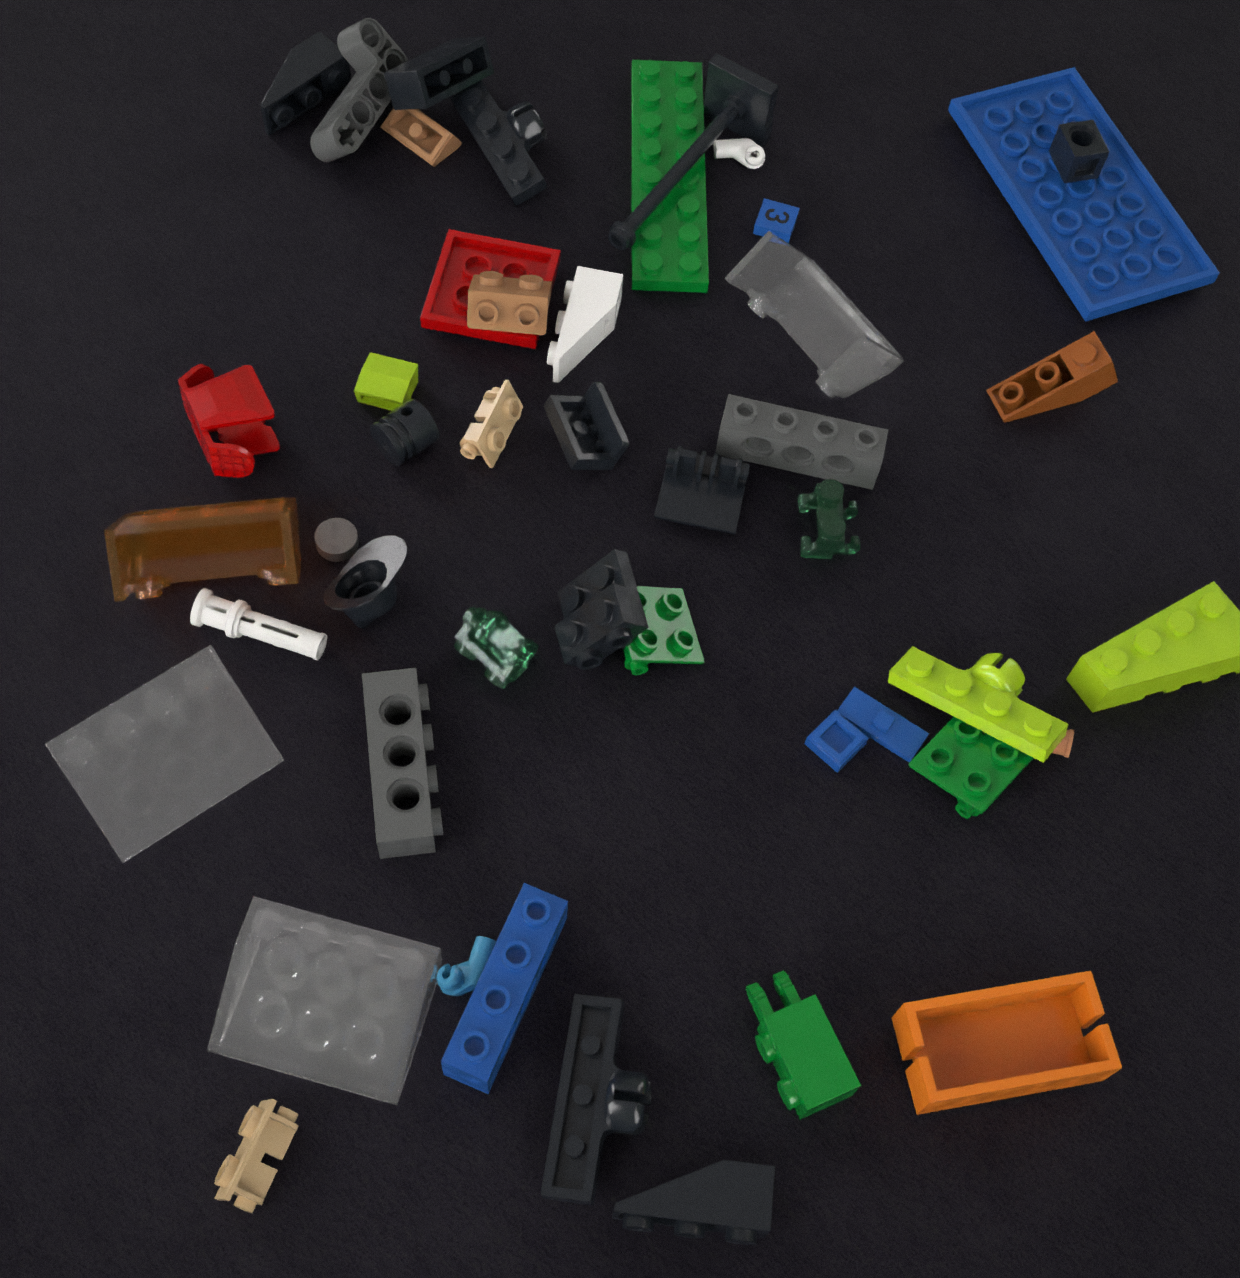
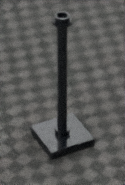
(732, 101)

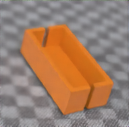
(1004, 1042)

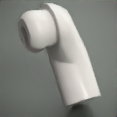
(742, 150)

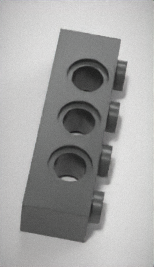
(801, 441)
(400, 830)

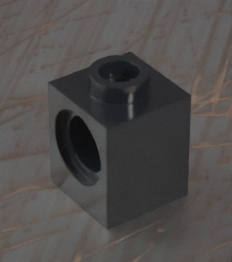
(1078, 151)

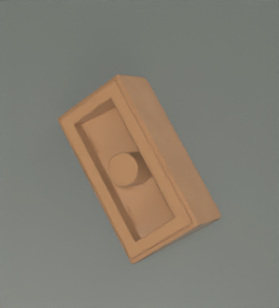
(421, 135)

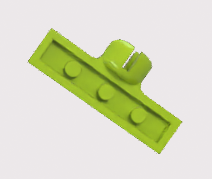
(982, 699)

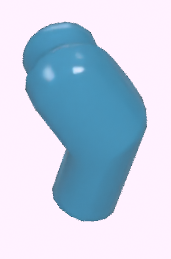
(464, 976)

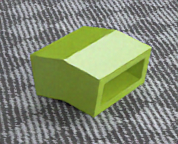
(386, 381)

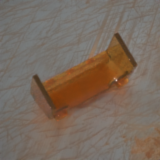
(203, 543)

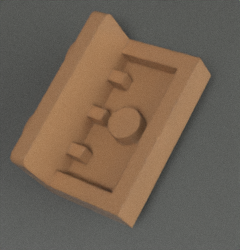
(508, 303)

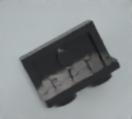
(587, 429)

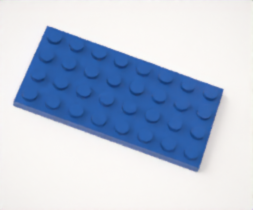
(1104, 237)

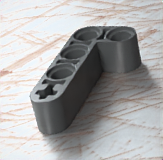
(365, 97)

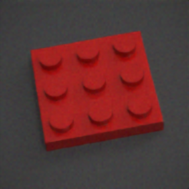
(470, 255)

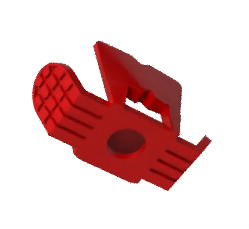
(236, 409)

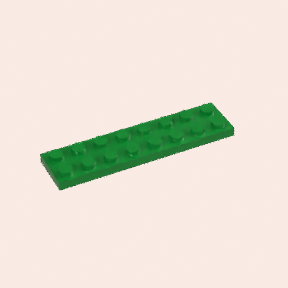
(664, 124)

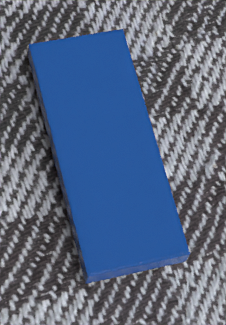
(883, 724)

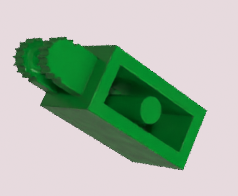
(802, 1049)

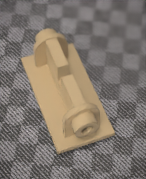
(499, 414)
(245, 1173)

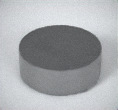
(336, 539)

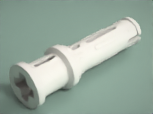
(239, 620)

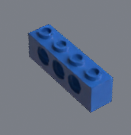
(505, 989)

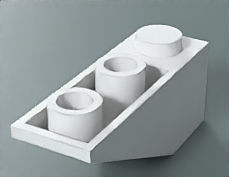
(588, 319)

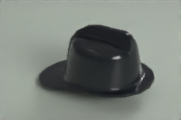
(367, 581)

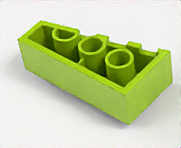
(1171, 649)

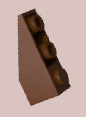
(1056, 380)

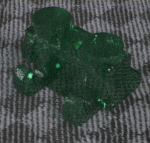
(830, 521)
(496, 644)

